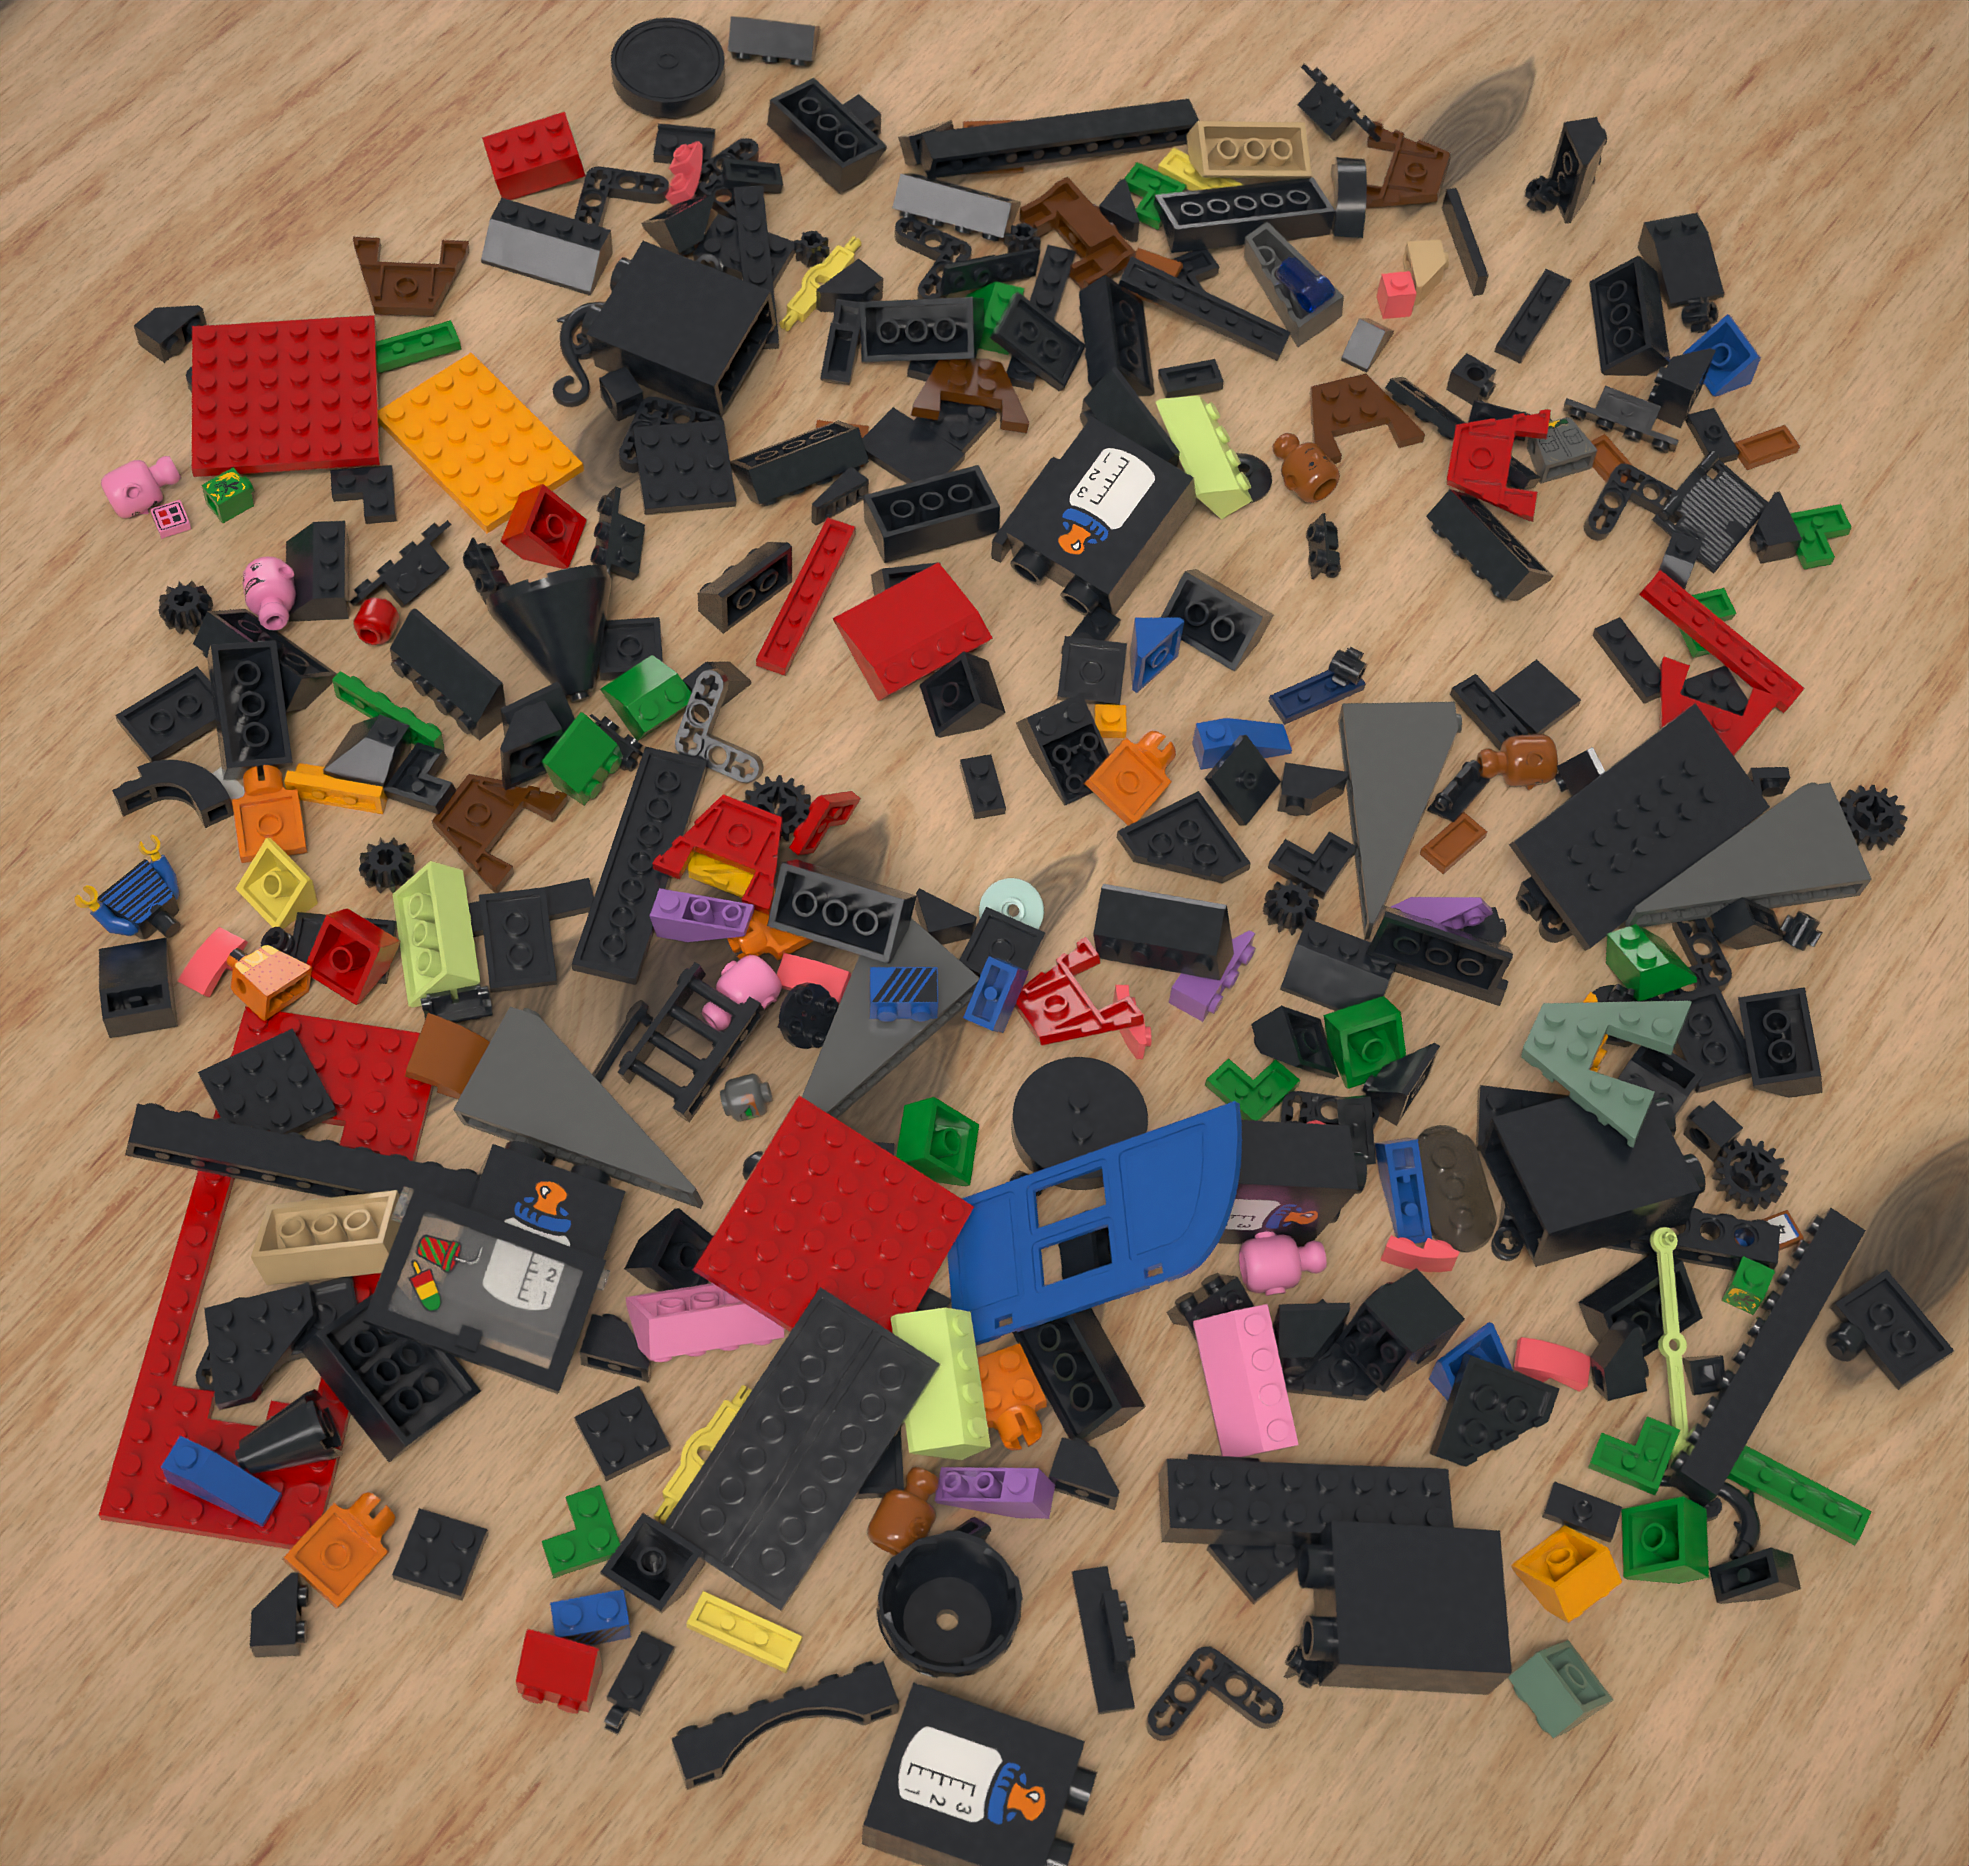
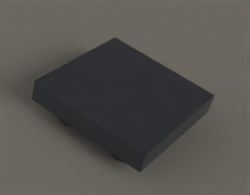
(1537, 698)

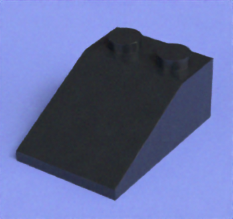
(1683, 258)

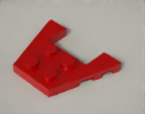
(1483, 460)
(1731, 728)
(736, 836)
(1061, 1010)

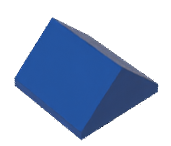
(1733, 360)
(1153, 648)
(1482, 1344)

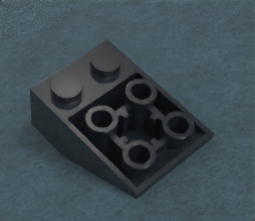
(1065, 746)
(136, 988)
(1665, 1075)

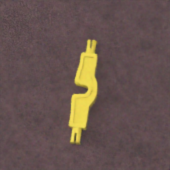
(805, 300)
(690, 1461)

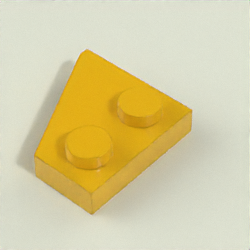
(719, 874)

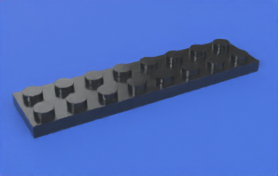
(653, 817)

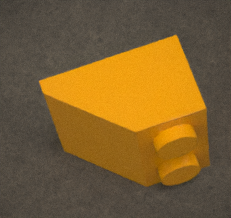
(1568, 1573)

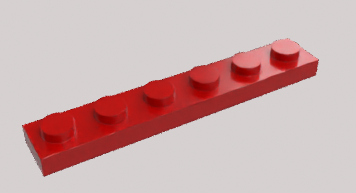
(805, 596)
(1720, 640)

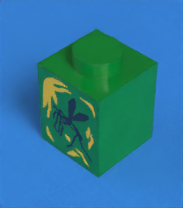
(228, 495)
(1748, 1285)

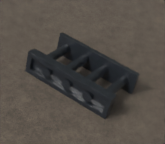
(705, 1071)

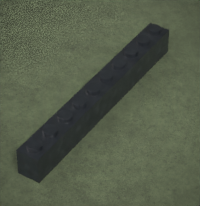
(1056, 138)
(284, 1159)
(1765, 1357)

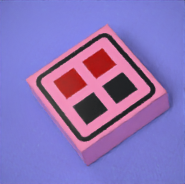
(170, 519)

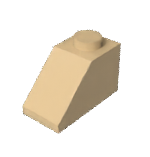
(1427, 264)

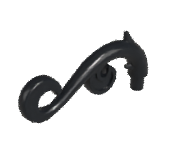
(571, 354)
(1745, 1507)

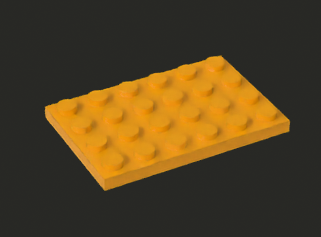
(477, 440)

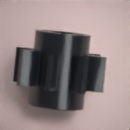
(1542, 194)
(1022, 238)
(811, 248)
(1699, 314)
(1347, 666)
(1801, 930)

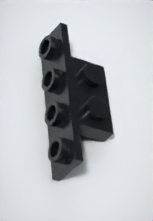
(1329, 111)
(989, 269)
(1625, 414)
(617, 538)
(411, 573)
(1105, 1639)

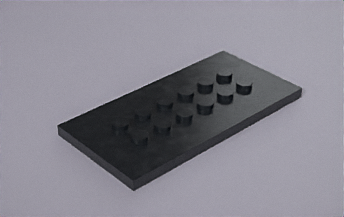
(1639, 826)
(801, 1448)

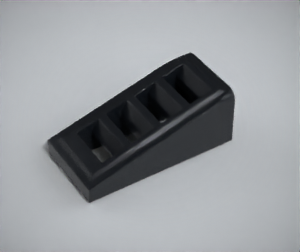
(840, 496)

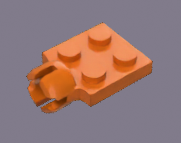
(1133, 776)
(268, 812)
(765, 939)
(1011, 1396)
(341, 1548)

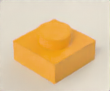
(1111, 720)

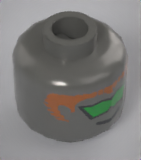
(745, 1097)

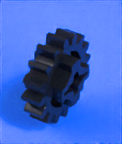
(792, 802)
(1872, 816)
(1753, 1164)

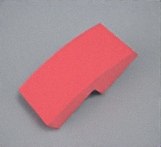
(687, 171)
(210, 961)
(798, 970)
(1135, 1037)
(1434, 1257)
(1549, 1360)

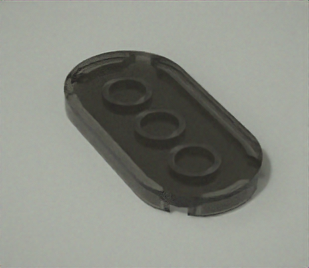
(1456, 1189)

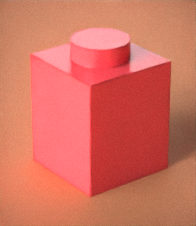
(1396, 295)

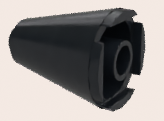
(291, 1438)

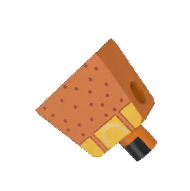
(268, 979)

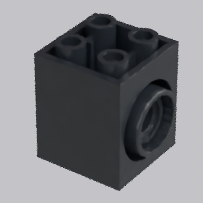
(1399, 1329)

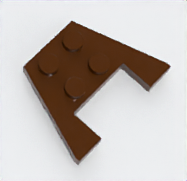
(1413, 172)
(408, 287)
(973, 383)
(1355, 406)
(482, 813)

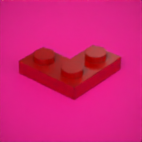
(825, 812)

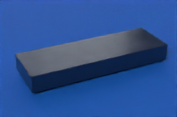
(1311, 696)

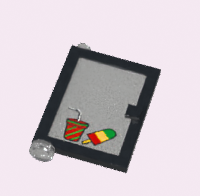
(484, 1290)

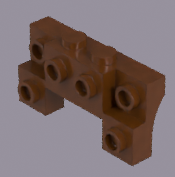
(1084, 230)

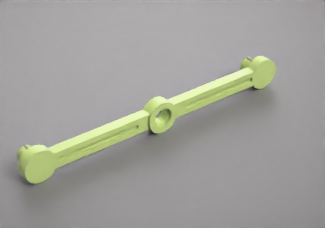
(1664, 1242)

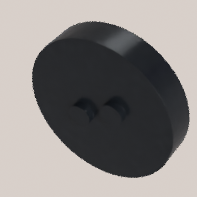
(668, 67)
(1075, 1110)

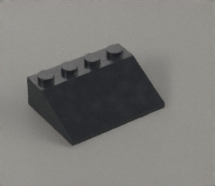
(386, 1381)

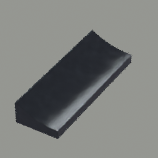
(1231, 213)

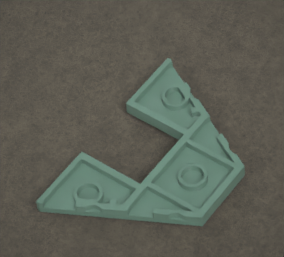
(1569, 1037)

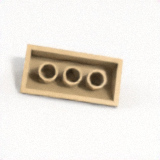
(1249, 149)
(326, 1238)

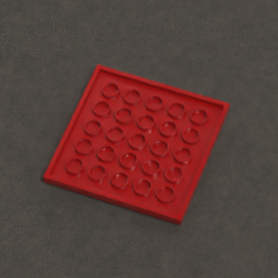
(284, 395)
(832, 1217)

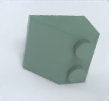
(1559, 1688)

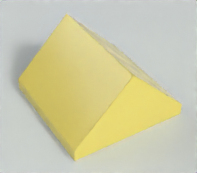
(277, 886)

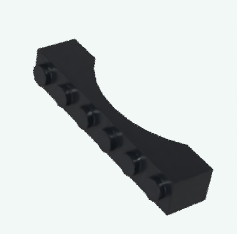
(855, 1697)

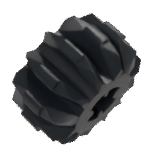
(184, 606)
(386, 865)
(1290, 906)

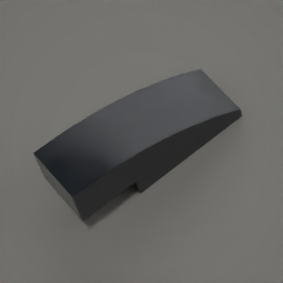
(842, 343)

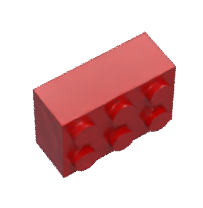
(533, 156)

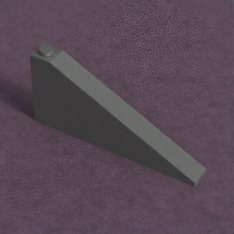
(1392, 770)
(1781, 859)
(864, 1049)
(544, 1096)

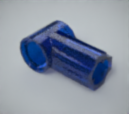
(1310, 289)

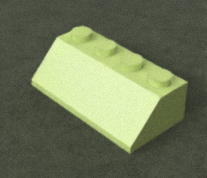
(1206, 453)
(435, 933)
(951, 1411)

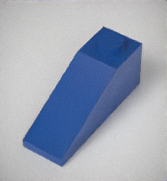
(1216, 736)
(1404, 1188)
(219, 1481)

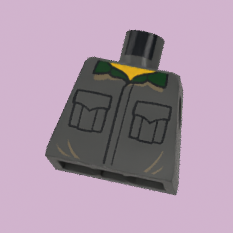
(1563, 452)

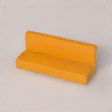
(324, 789)

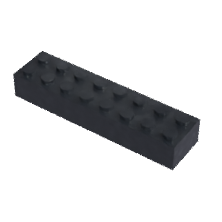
(1292, 1500)

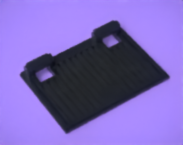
(1712, 510)

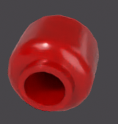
(376, 621)

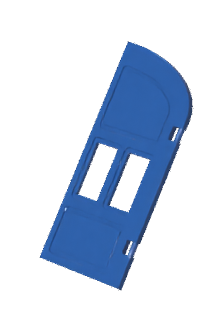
(1162, 1209)

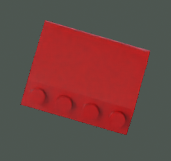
(911, 630)

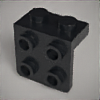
(1216, 1296)

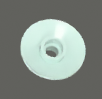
(1018, 892)

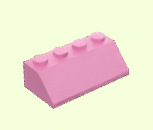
(696, 1321)
(1245, 1382)

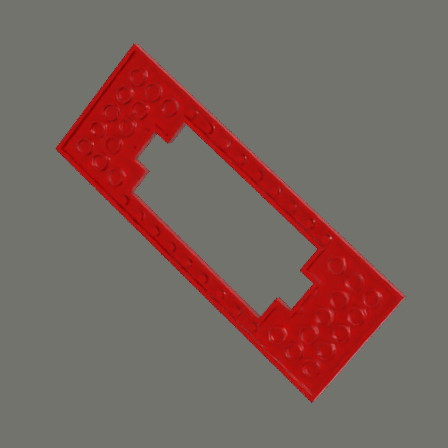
(380, 1111)

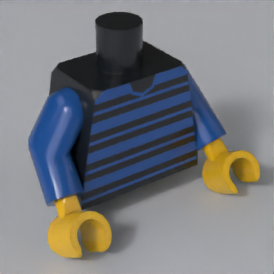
(139, 900)

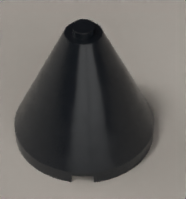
(558, 624)

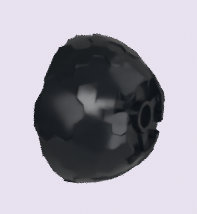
(953, 1577)

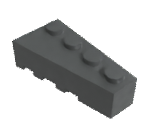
(1264, 254)

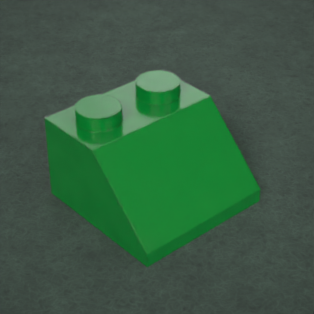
(996, 299)
(647, 696)
(582, 760)
(1645, 962)
(1364, 1039)
(938, 1141)
(1665, 1541)

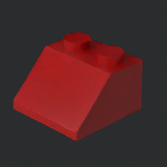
(543, 528)
(351, 954)
(558, 1672)

